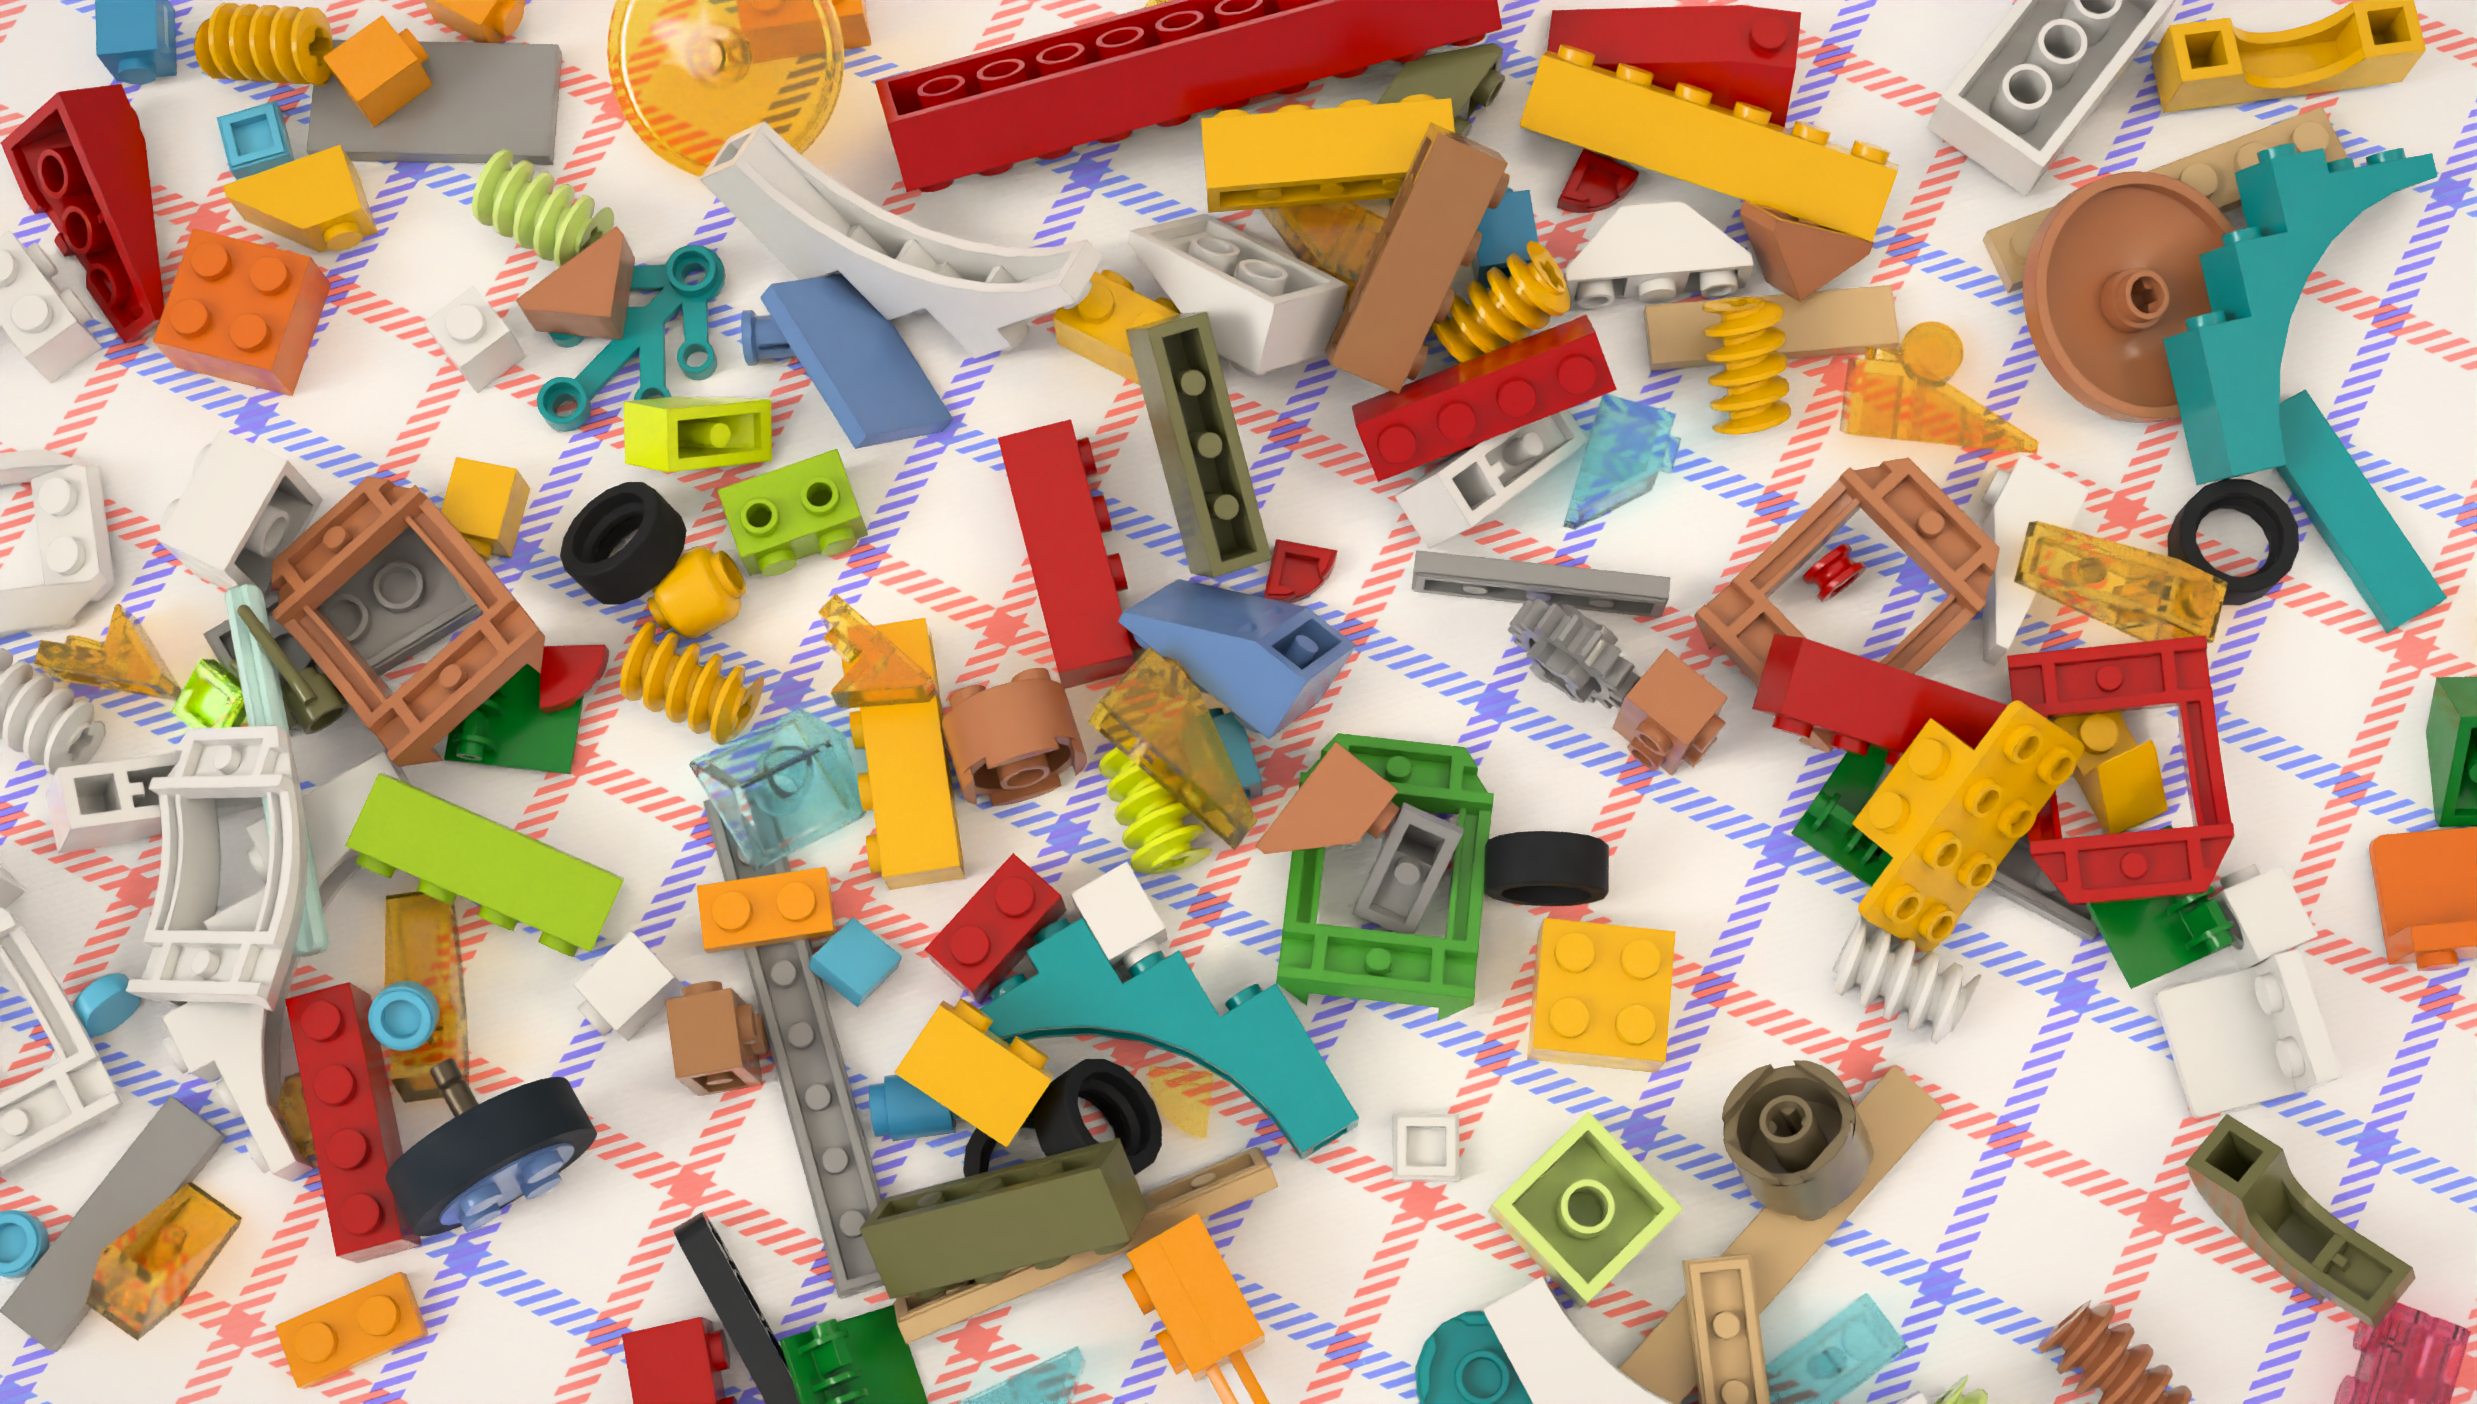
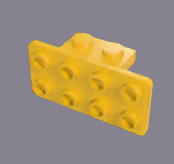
(1956, 816)

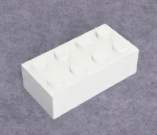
(2041, 81)

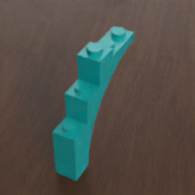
(2232, 358)
(1252, 1046)

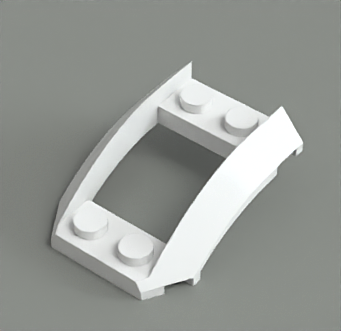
(70, 539)
(185, 957)
(66, 1093)

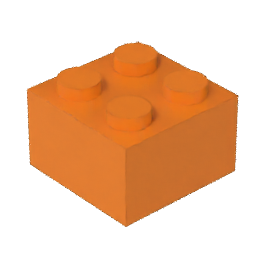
(242, 312)

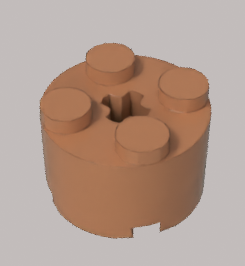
(1012, 738)

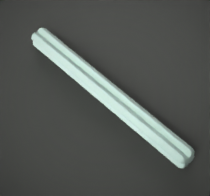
(266, 708)

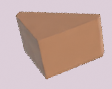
(1797, 252)
(585, 293)

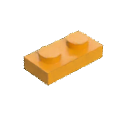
(766, 910)
(351, 1330)

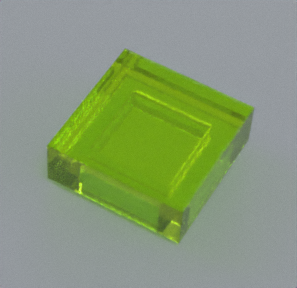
(211, 698)

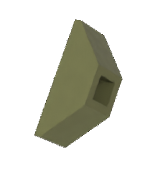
(1464, 75)

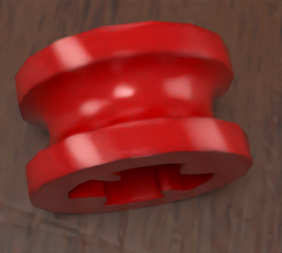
(1834, 572)

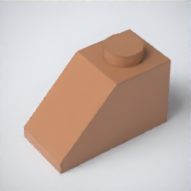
(1333, 807)

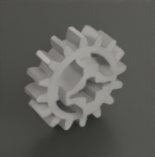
(1573, 653)

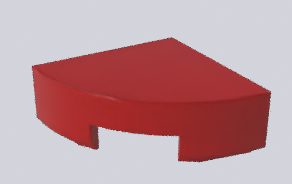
(1596, 184)
(1298, 570)
(569, 674)

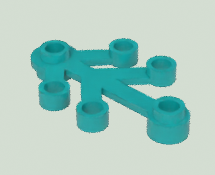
(644, 334)

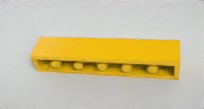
(1708, 143)

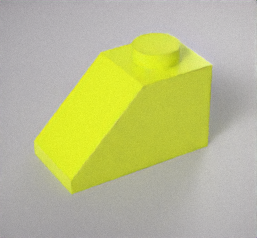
(697, 432)

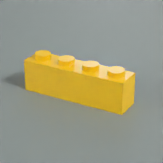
(1315, 153)
(908, 777)

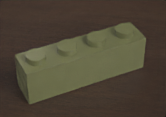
(1199, 444)
(1005, 1220)

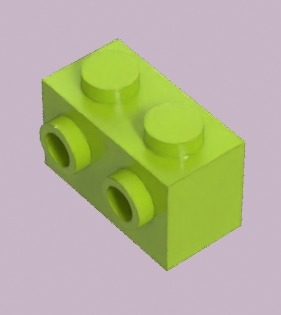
(793, 514)

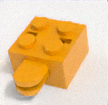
(1199, 1306)

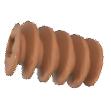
(2108, 1362)

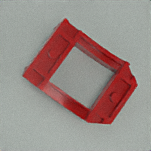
(2121, 680)

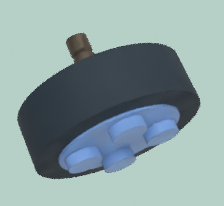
(488, 1152)

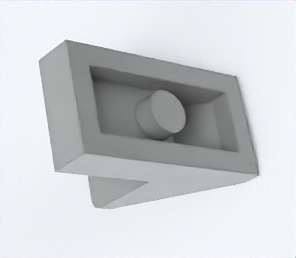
(1407, 869)

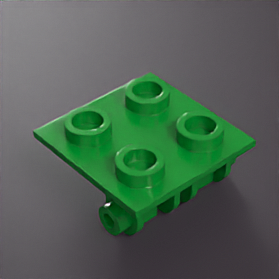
(515, 732)
(1830, 817)
(2161, 933)
(854, 1362)

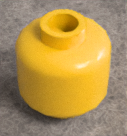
(698, 593)

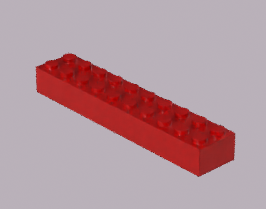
(1145, 72)

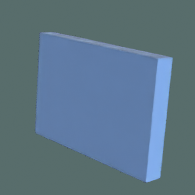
(856, 361)

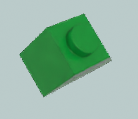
(2453, 751)

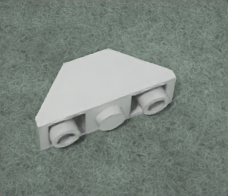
(1654, 256)

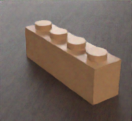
(1416, 258)

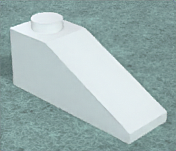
(1487, 476)
(2016, 498)
(112, 802)

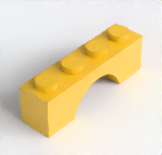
(2223, 65)

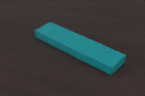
(2353, 517)

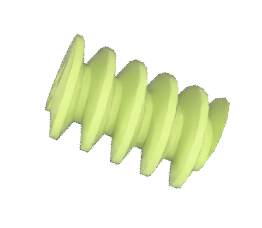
(533, 213)

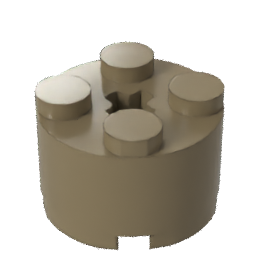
(1796, 1138)

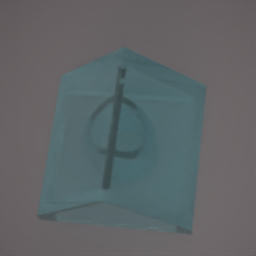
(782, 786)

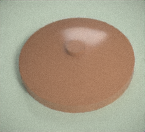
(2113, 280)

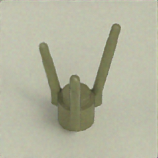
(310, 696)

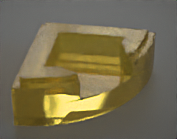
(1183, 1098)
(295, 1113)

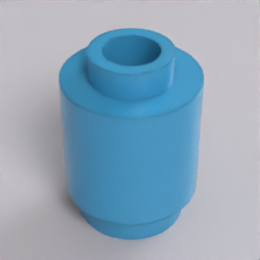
(907, 1112)

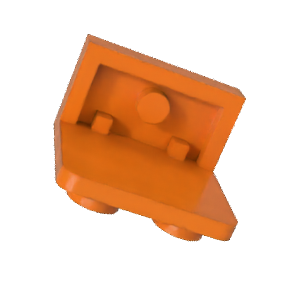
(2427, 896)

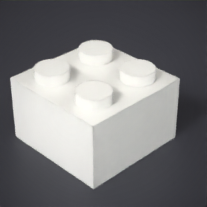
(237, 513)

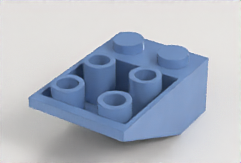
(1245, 650)

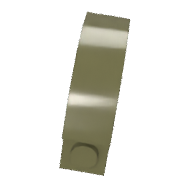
(2267, 1208)

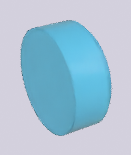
(105, 1004)
(403, 1015)
(21, 1243)

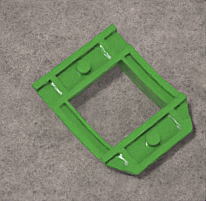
(1386, 963)

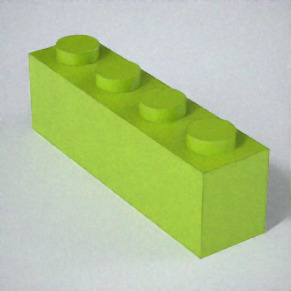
(483, 862)

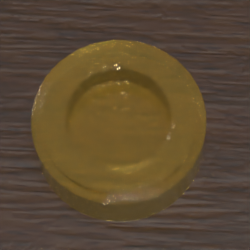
(1934, 348)

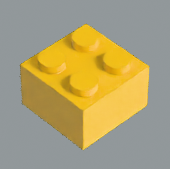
(1601, 995)

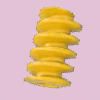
(265, 44)
(1507, 310)
(1749, 363)
(687, 687)

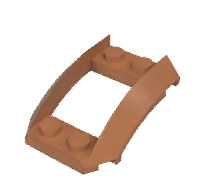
(1913, 516)
(453, 680)

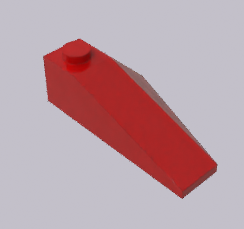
(1724, 49)
(90, 174)

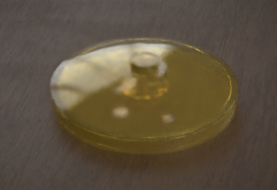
(717, 67)

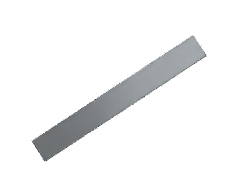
(812, 1085)

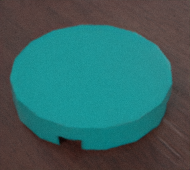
(1467, 1365)

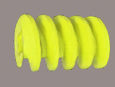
(1152, 817)

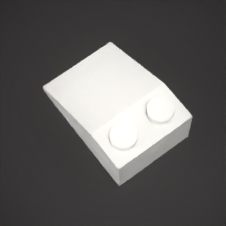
(1258, 299)

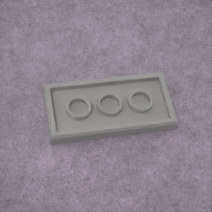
(478, 104)
(385, 610)

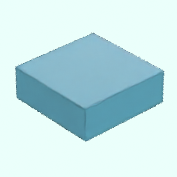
(255, 139)
(855, 962)

